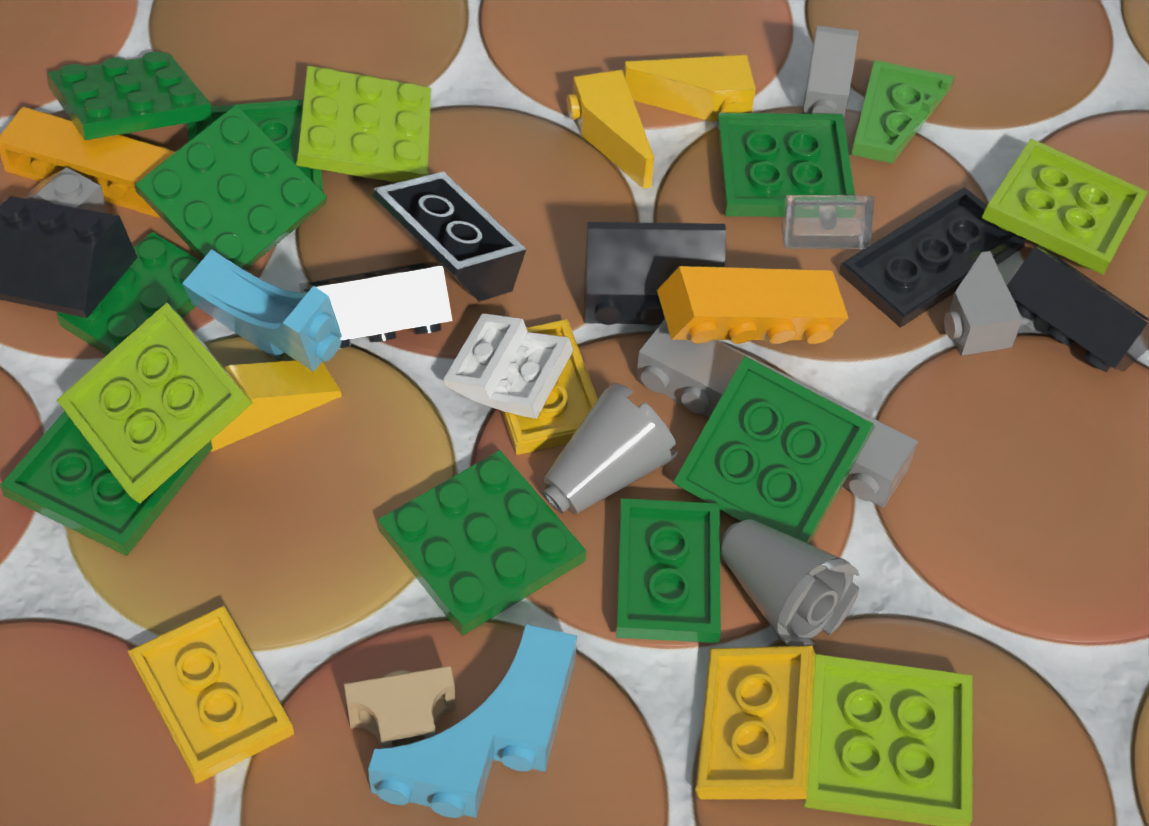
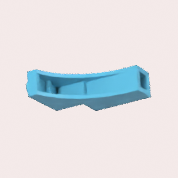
(265, 314)
(510, 727)

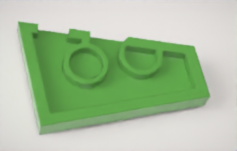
(896, 108)

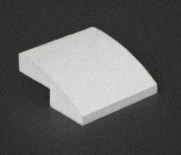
(508, 365)

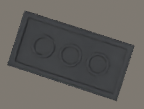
(927, 257)

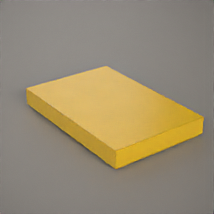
(564, 408)
(210, 694)
(757, 723)

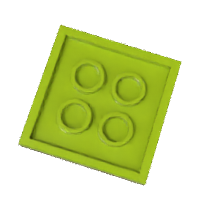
(364, 126)
(1065, 206)
(154, 402)
(891, 742)

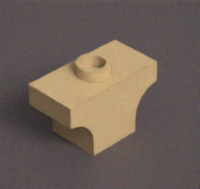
(401, 705)

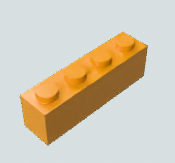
(44, 144)
(751, 304)

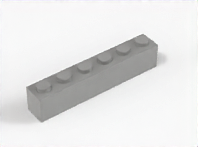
(700, 374)

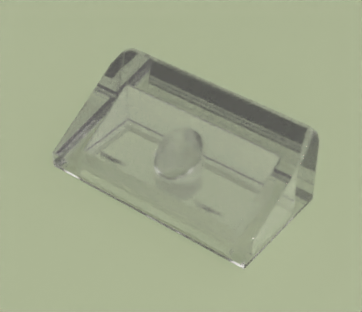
(827, 222)

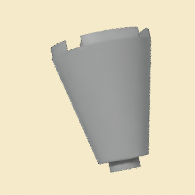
(608, 452)
(790, 581)

